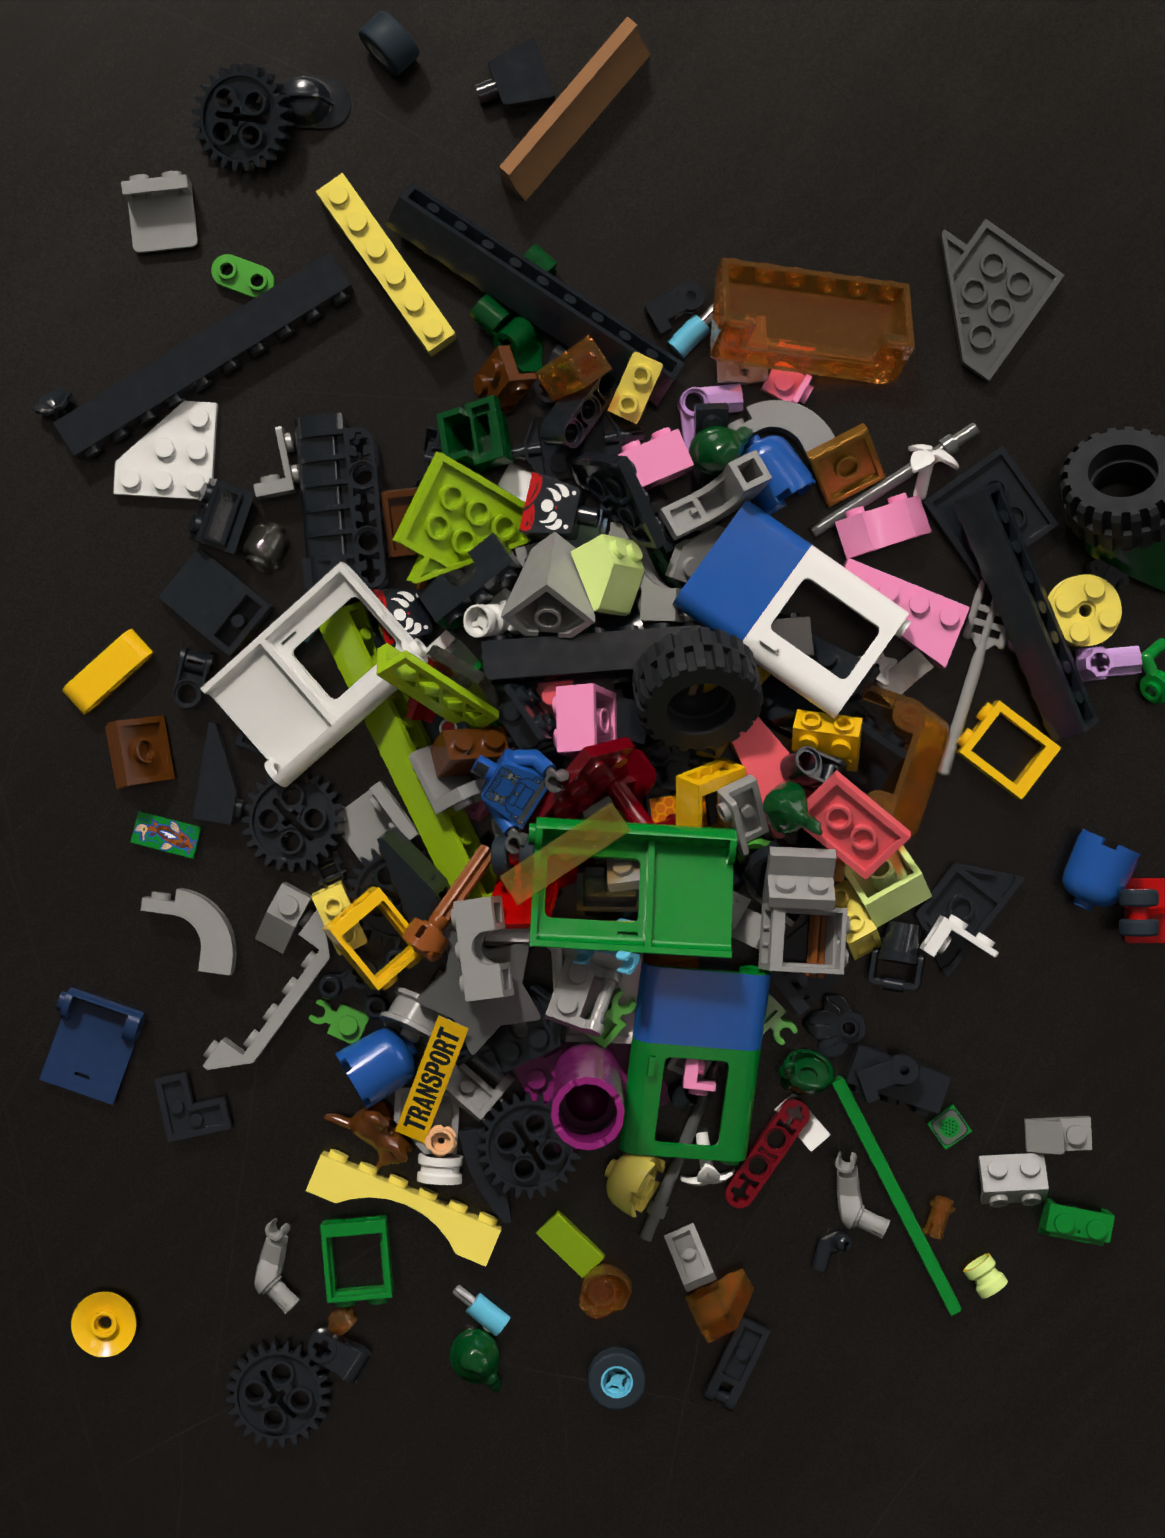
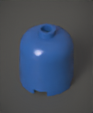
(786, 468)
(1097, 871)
(378, 1064)

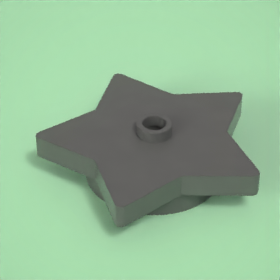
(485, 1015)

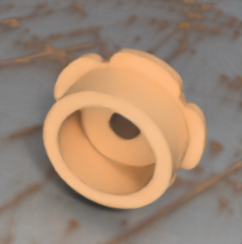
(437, 1132)

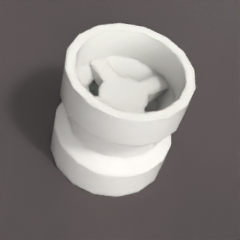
(484, 620)

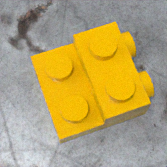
(828, 735)

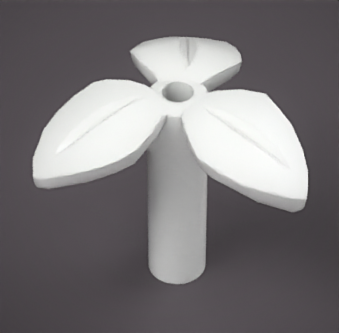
(923, 461)
(708, 1173)

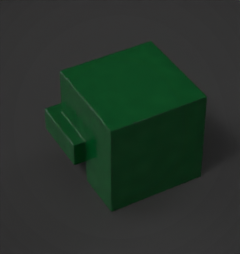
(476, 435)

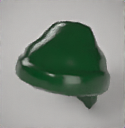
(717, 447)
(788, 810)
(806, 1072)
(476, 1358)

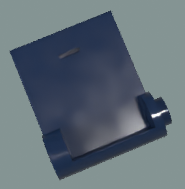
(93, 1041)

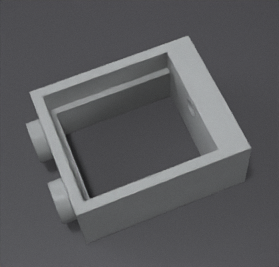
(773, 941)

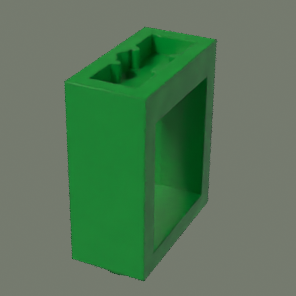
(356, 1226)

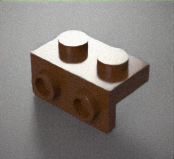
(501, 378)

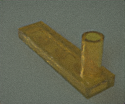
(564, 853)

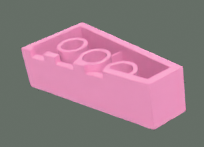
(933, 617)

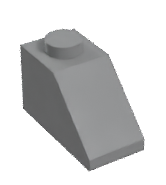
(283, 917)

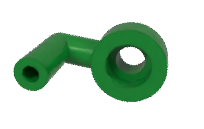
(1153, 684)

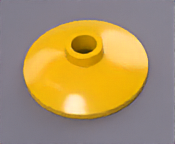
(94, 1337)

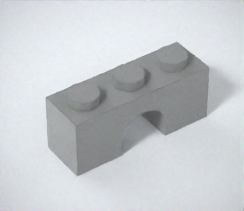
(480, 976)

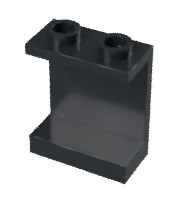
(878, 754)

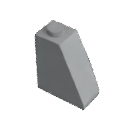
(549, 593)

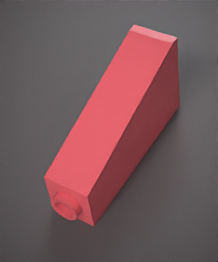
(762, 756)

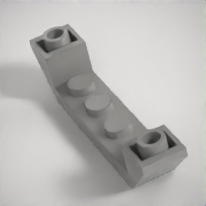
(227, 1052)

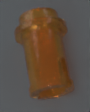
(938, 1216)

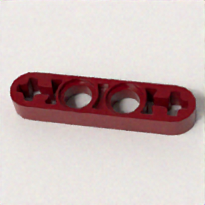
(769, 1154)

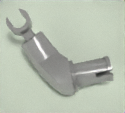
(850, 1200)
(271, 1266)

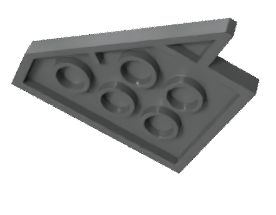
(993, 294)

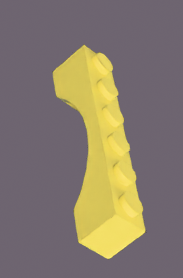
(386, 264)
(342, 1180)

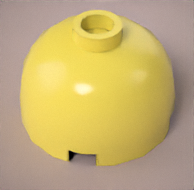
(632, 1181)

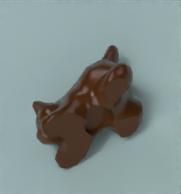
(376, 1129)

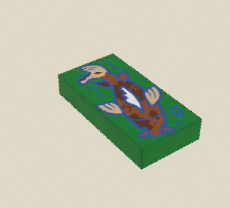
(166, 834)

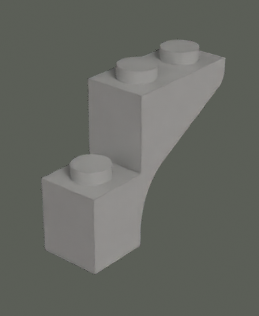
(656, 597)

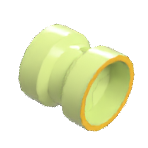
(985, 1275)

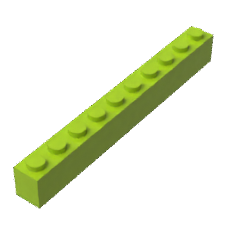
(446, 834)

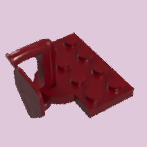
(599, 772)

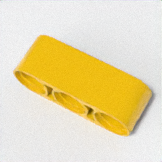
(107, 671)

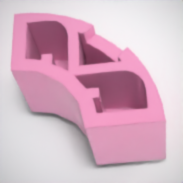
(882, 526)

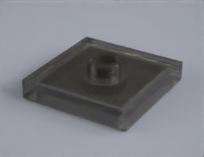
(464, 675)

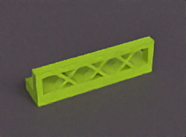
(432, 688)

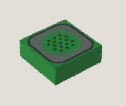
(948, 1126)

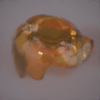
(604, 1291)

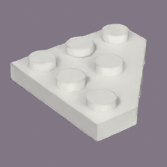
(172, 456)

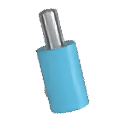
(690, 333)
(483, 1310)

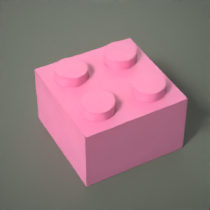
(660, 458)
(583, 717)

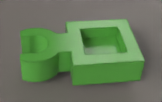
(612, 1021)
(774, 1021)
(344, 1023)

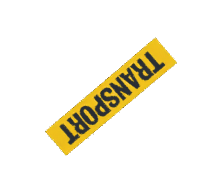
(431, 1079)

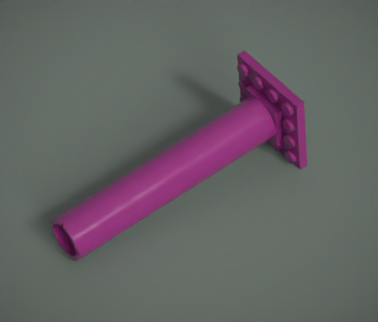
(585, 1090)

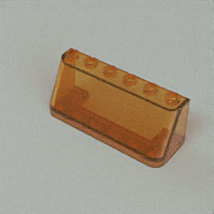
(810, 321)

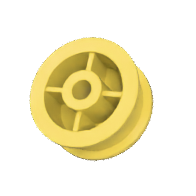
(1101, 607)

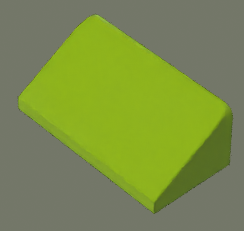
(570, 1244)

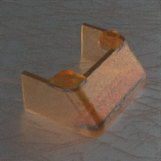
(922, 759)

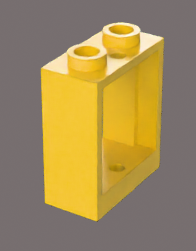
(1033, 769)
(700, 782)
(352, 915)

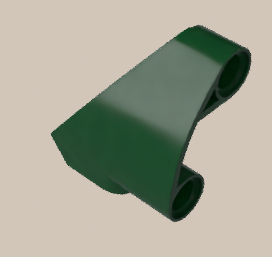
(511, 328)
(1141, 564)

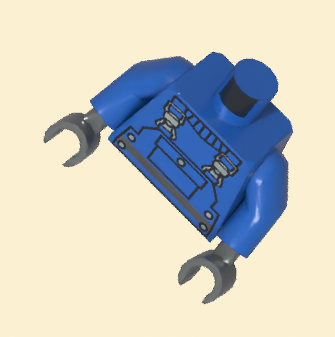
(516, 788)

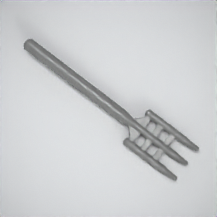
(982, 643)

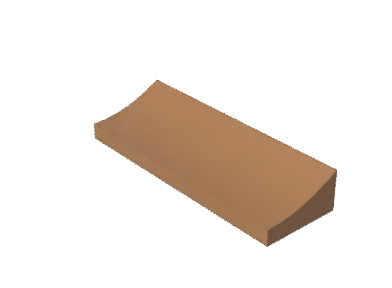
(574, 110)

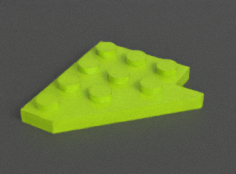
(453, 515)

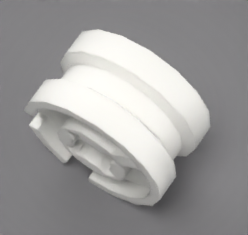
(440, 1169)

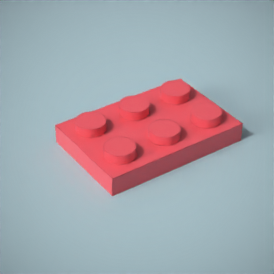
(855, 825)

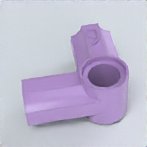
(728, 394)
(1099, 663)

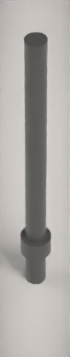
(948, 443)
(657, 1208)

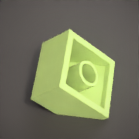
(610, 573)
(891, 888)

